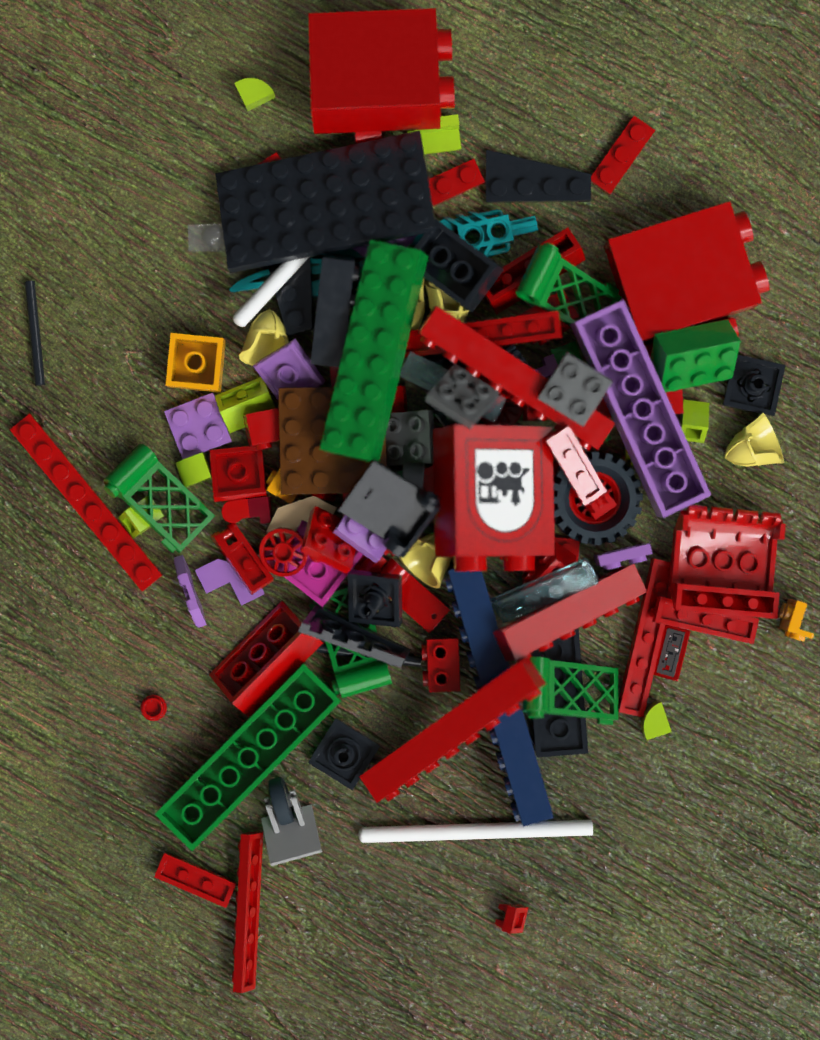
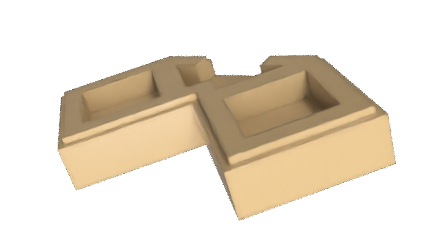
(291, 515)

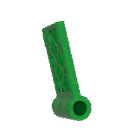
(544, 272)
(133, 473)
(358, 675)
(544, 702)

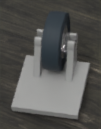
(288, 832)

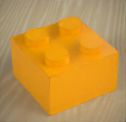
(195, 362)

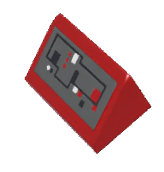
(671, 652)

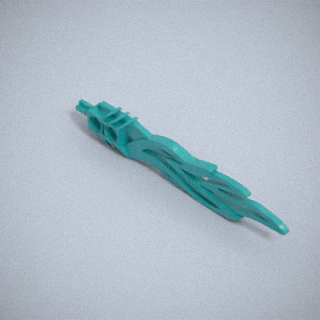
(463, 224)

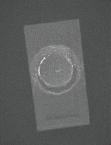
(205, 238)

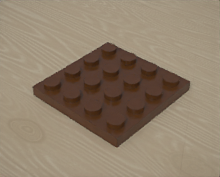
(301, 430)

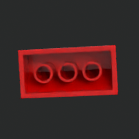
(264, 659)

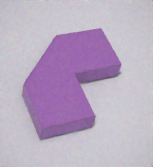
(220, 573)
(192, 600)

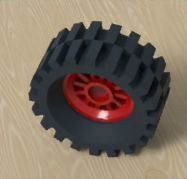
(612, 523)

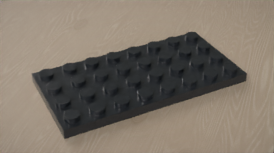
(325, 202)

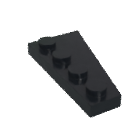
(528, 181)
(296, 299)
(339, 631)

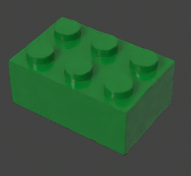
(695, 355)

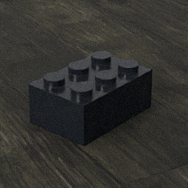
(457, 266)

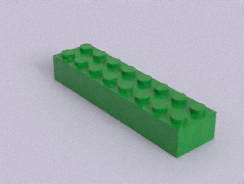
(374, 351)
(248, 756)

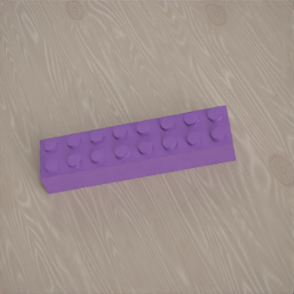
(641, 410)

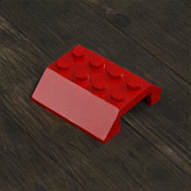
(725, 561)

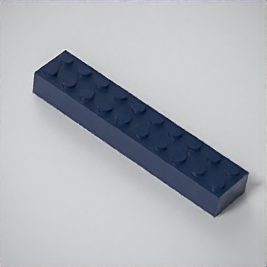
(512, 734)

